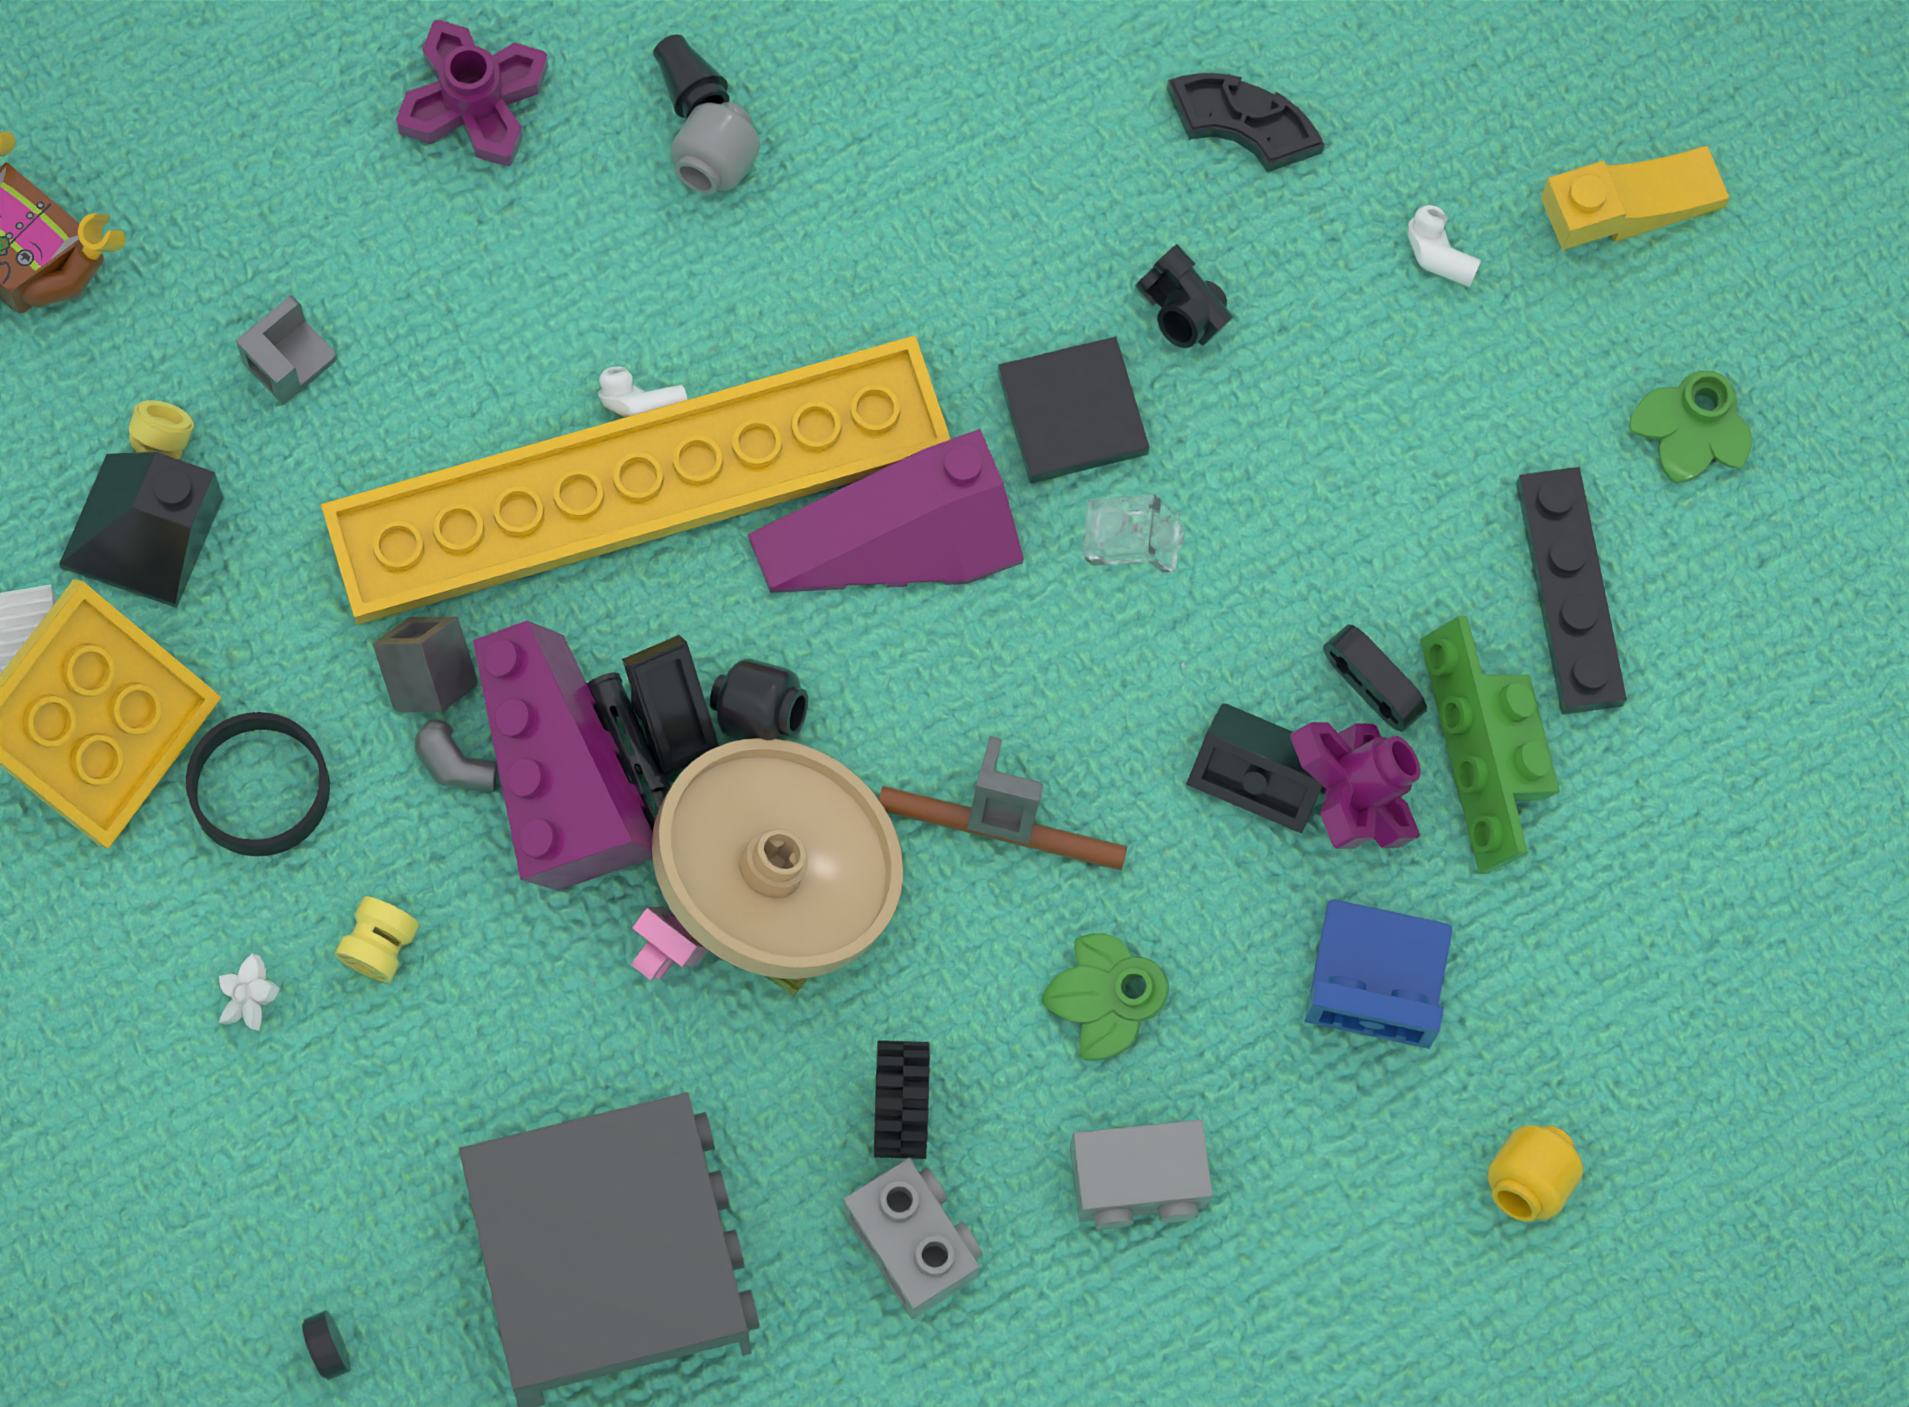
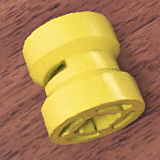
(377, 939)

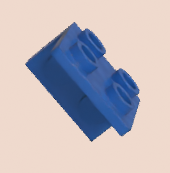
(1379, 974)

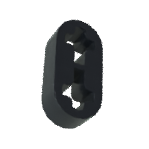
(1375, 677)

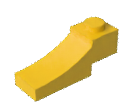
(1632, 196)

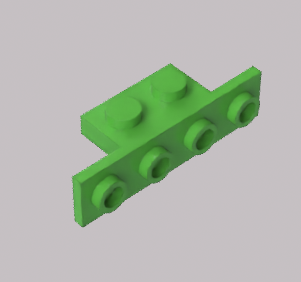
(1491, 741)

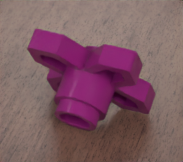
(472, 92)
(1361, 782)

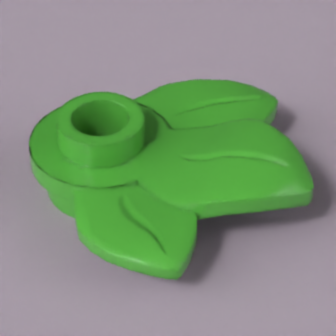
(1690, 434)
(1097, 995)

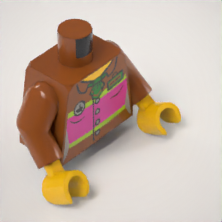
(43, 248)

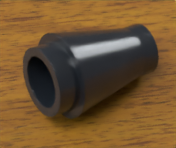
(688, 76)

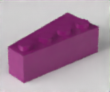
(556, 763)

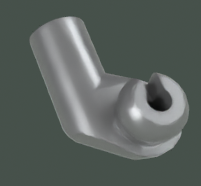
(447, 763)

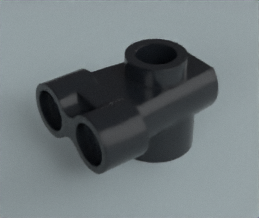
(1189, 306)

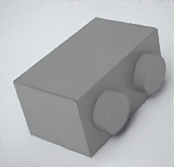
(1141, 1173)

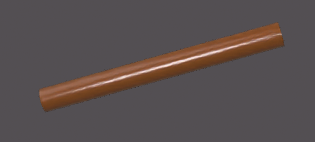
(1042, 837)

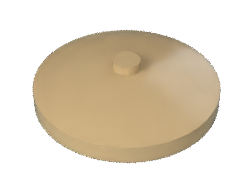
(777, 858)

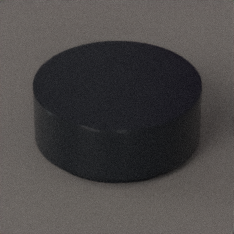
(326, 1345)

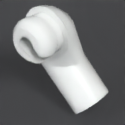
(1434, 250)
(628, 400)

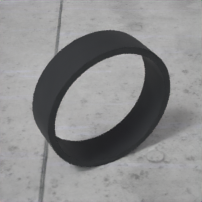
(229, 729)

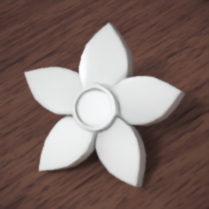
(248, 993)

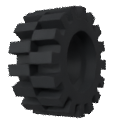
(901, 1099)

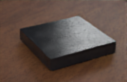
(1073, 409)

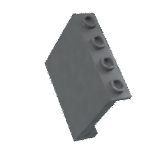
(606, 1245)

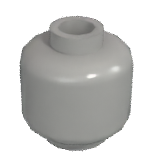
(715, 147)

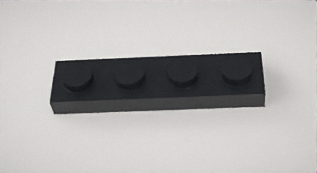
(1571, 590)

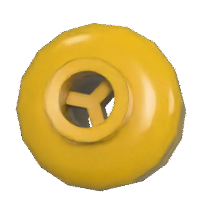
(1535, 1173)

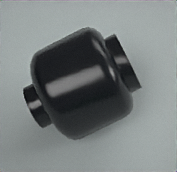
(759, 701)

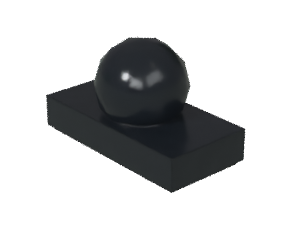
(670, 704)

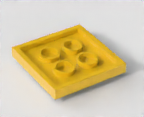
(95, 713)

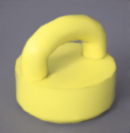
(160, 427)

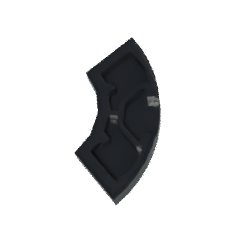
(1244, 114)

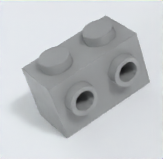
(913, 1237)

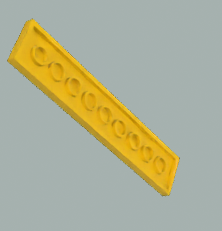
(632, 479)

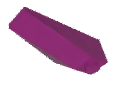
(910, 522)

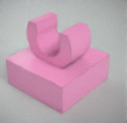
(666, 943)

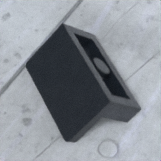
(1254, 768)

